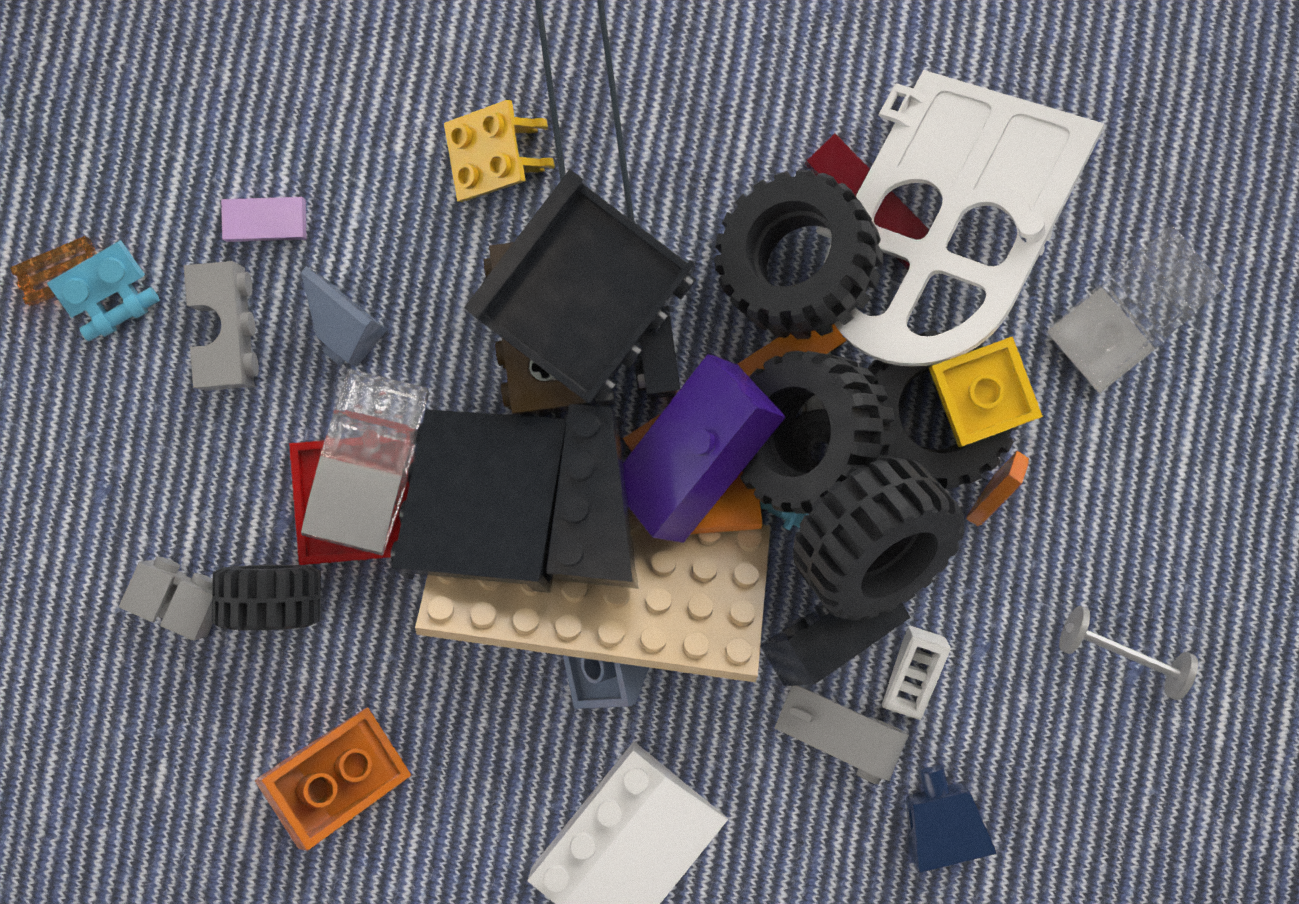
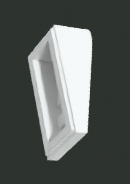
(929, 677)

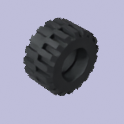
(266, 597)

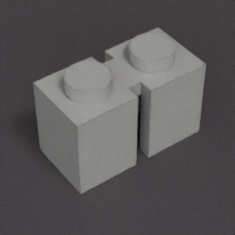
(167, 593)

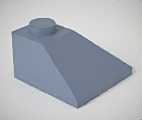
(340, 321)
(603, 683)

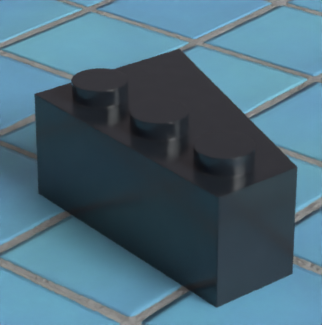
(824, 642)

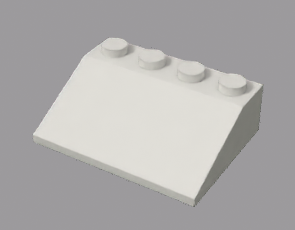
(628, 837)

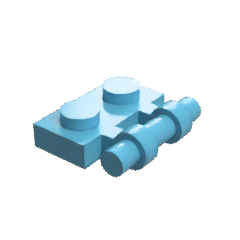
(97, 279)

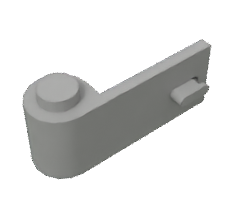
(842, 733)

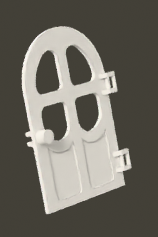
(976, 153)

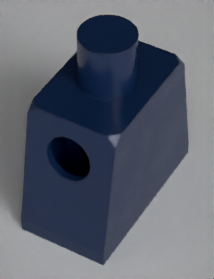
(944, 824)

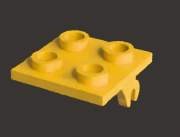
(486, 150)

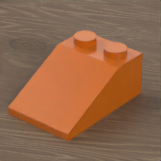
(333, 779)

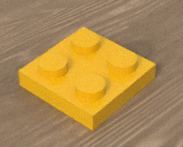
(985, 391)

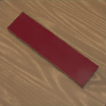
(846, 167)

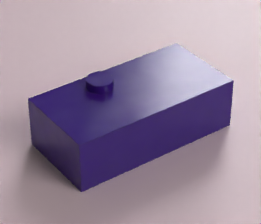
(697, 448)

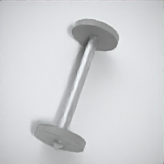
(1179, 675)

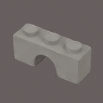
(228, 359)

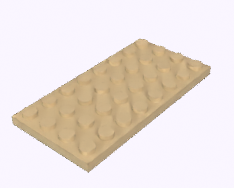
(691, 615)

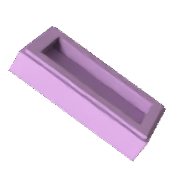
(263, 219)

